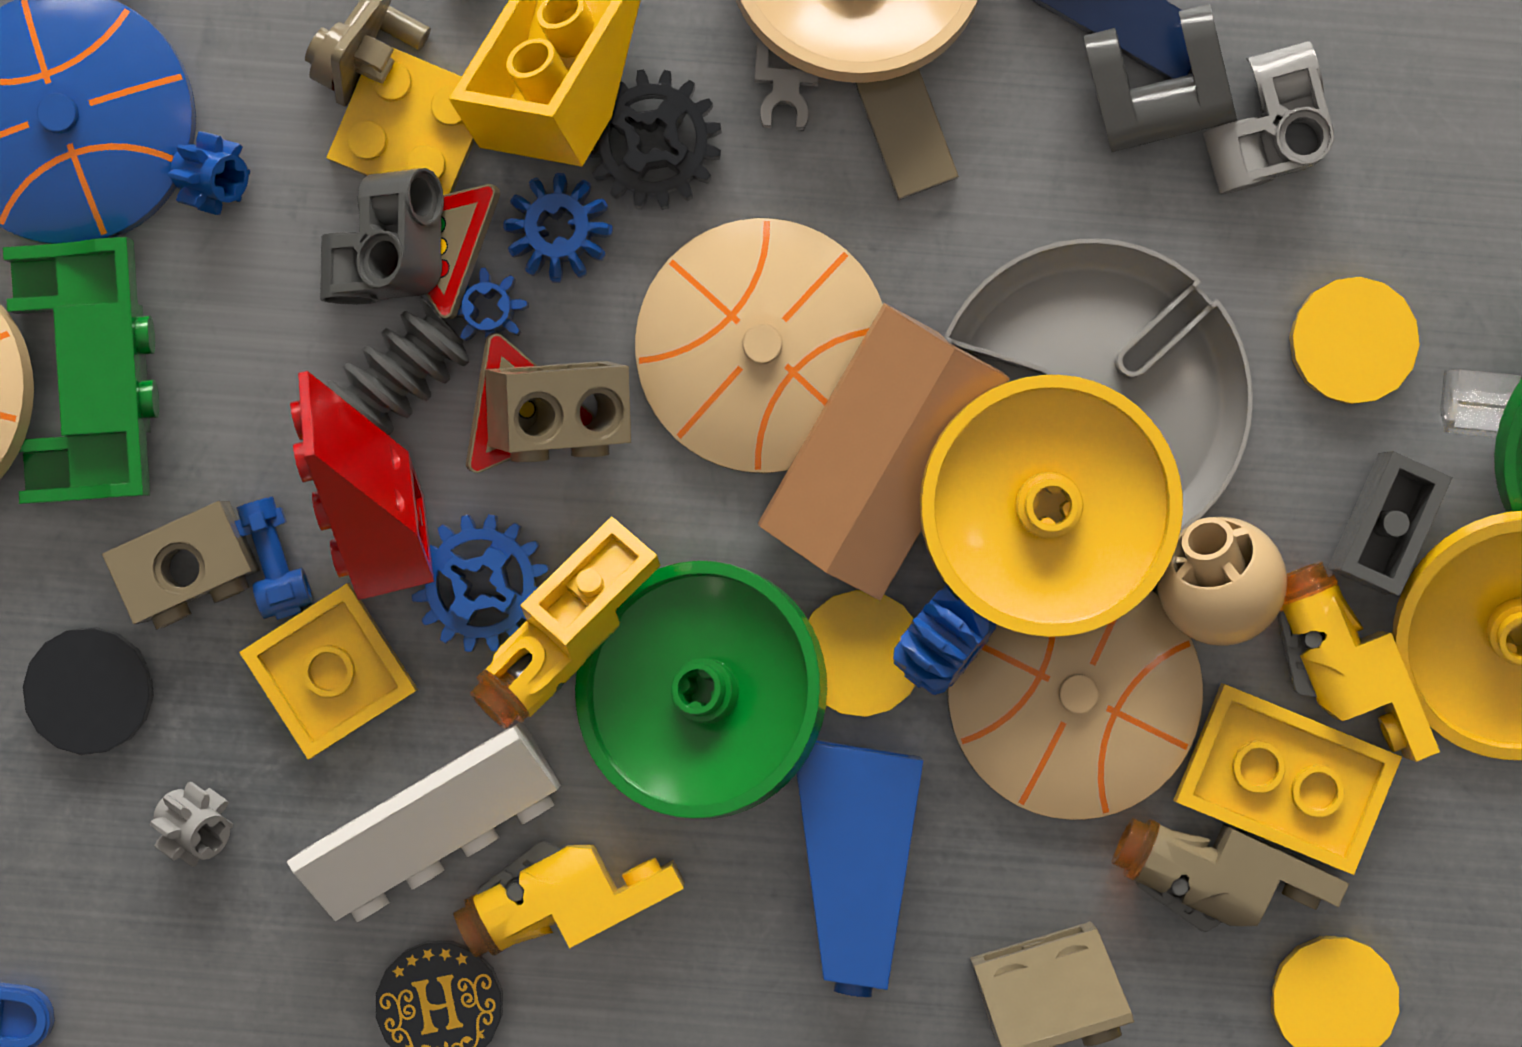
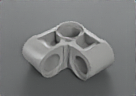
(1256, 147)

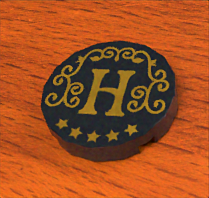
(439, 998)

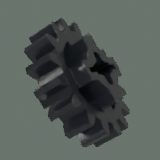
(669, 116)

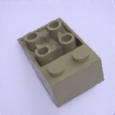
(1052, 990)

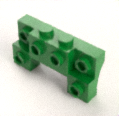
(99, 369)

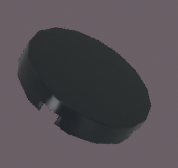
(87, 690)

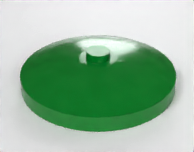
(703, 692)

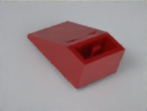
(362, 493)

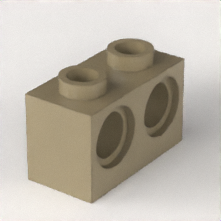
(558, 397)

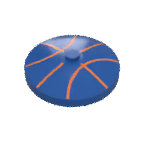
(86, 119)

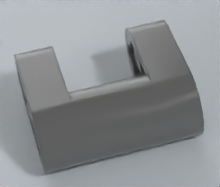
(1168, 106)

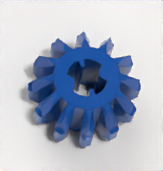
(555, 206)
(941, 642)

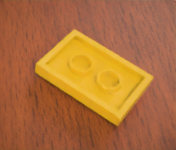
(1287, 778)

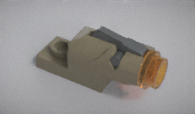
(1218, 882)

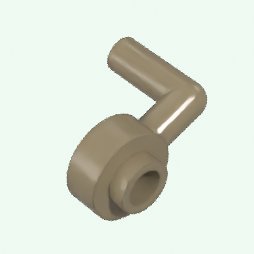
(323, 43)

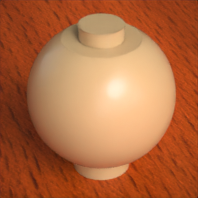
(1223, 581)

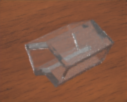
(1475, 401)

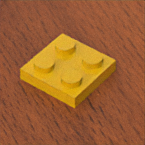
(404, 124)
(328, 671)

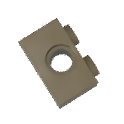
(144, 573)

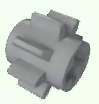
(191, 824)

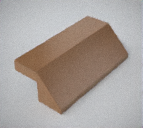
(860, 472)

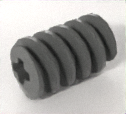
(402, 367)

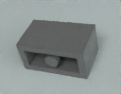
(1389, 523)

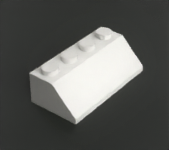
(427, 822)

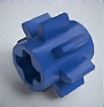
(209, 173)
(505, 304)

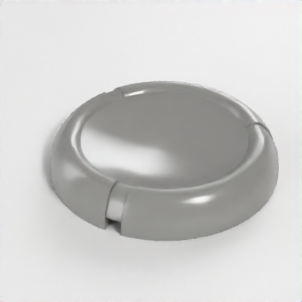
(1130, 325)

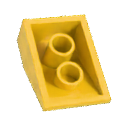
(547, 77)

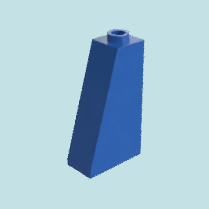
(858, 842)

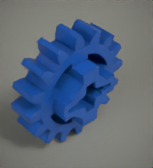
(497, 559)

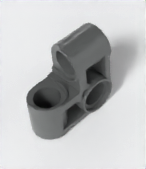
(396, 241)

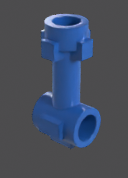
(282, 590)

